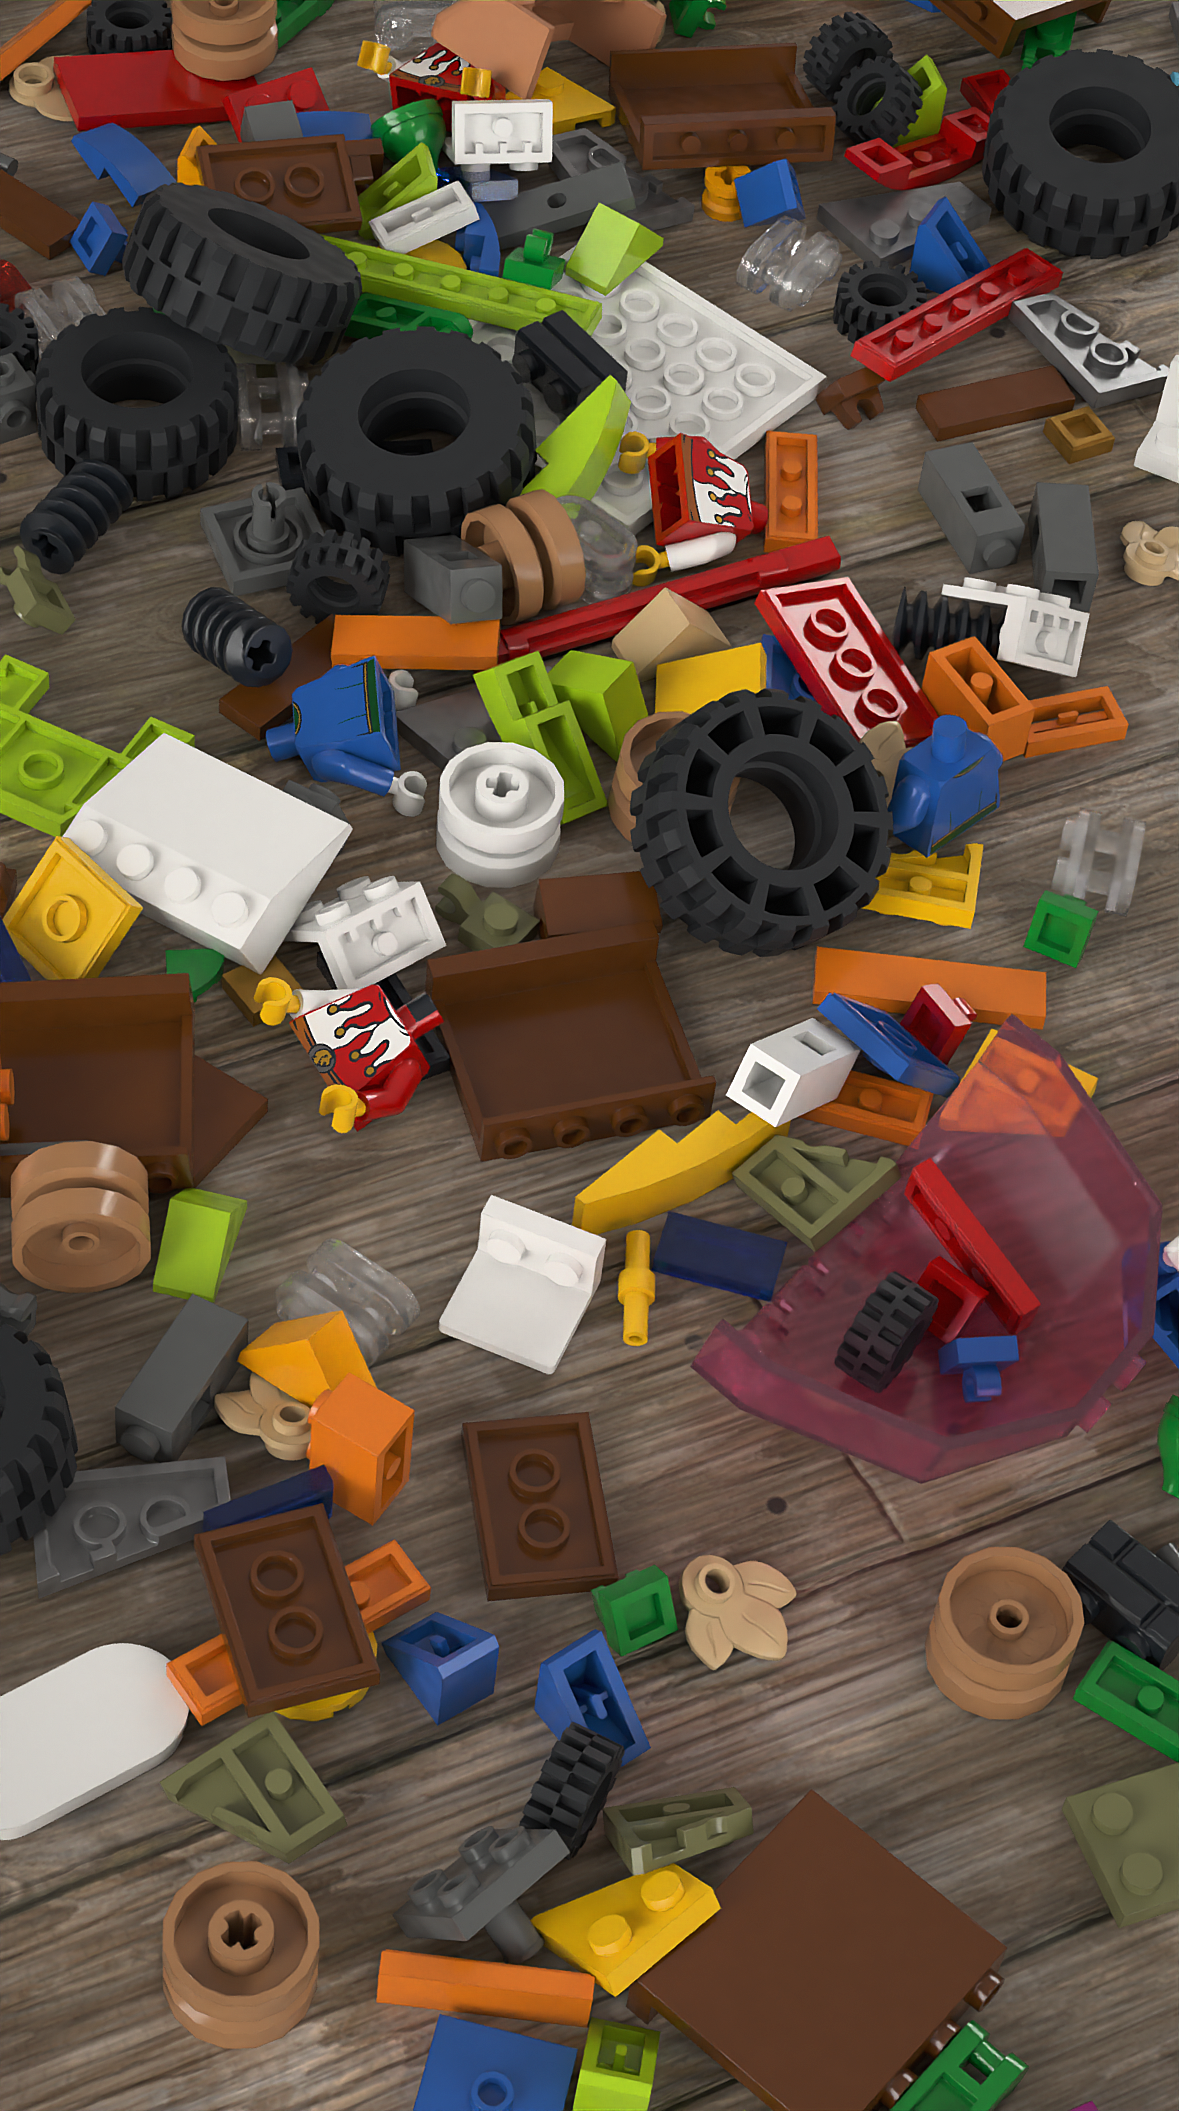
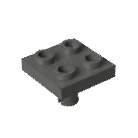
(259, 536)
(483, 1891)

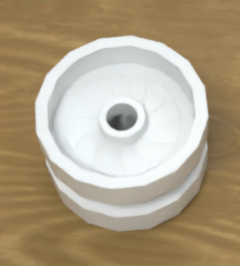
(499, 814)

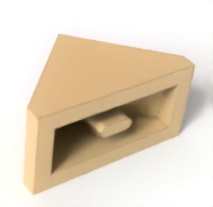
(667, 632)

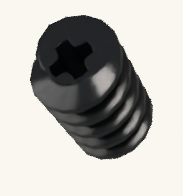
(75, 514)
(941, 628)
(236, 637)

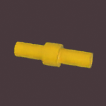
(636, 1288)

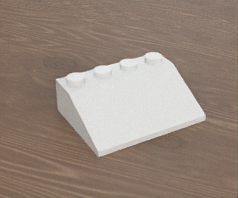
(209, 848)

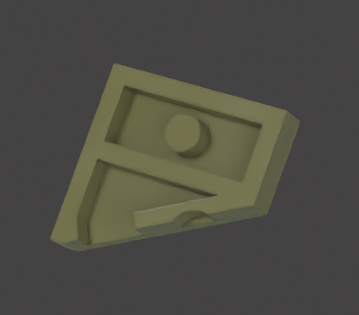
(813, 1187)
(259, 1791)
(676, 1827)
(1131, 1842)

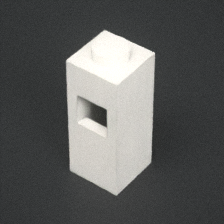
(793, 1072)

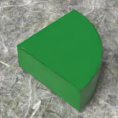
(203, 966)

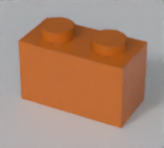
(973, 686)
(363, 1444)

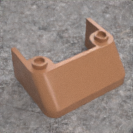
(516, 34)

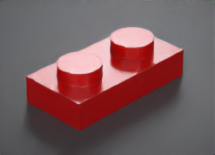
(299, 86)

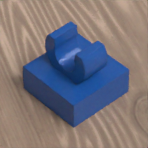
(99, 239)
(980, 1363)

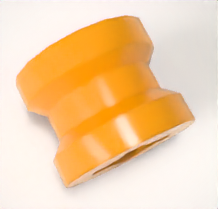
(720, 195)

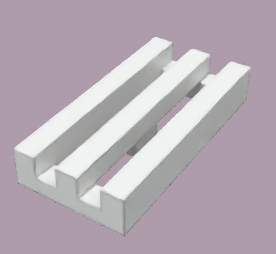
(424, 219)

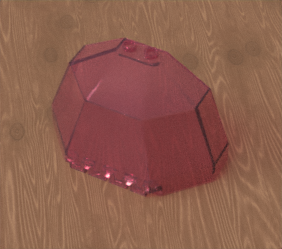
(1063, 1211)

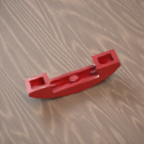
(928, 159)

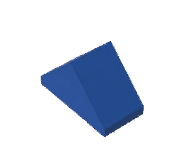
(769, 194)
(945, 250)
(445, 1663)
(586, 1689)

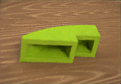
(583, 444)
(529, 715)

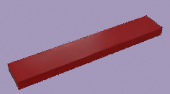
(955, 315)

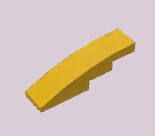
(669, 1173)

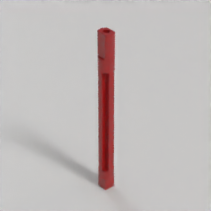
(704, 589)

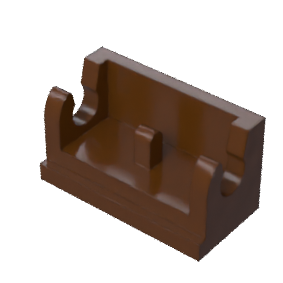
(594, 903)

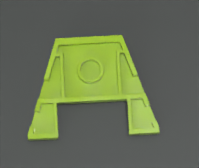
(46, 768)

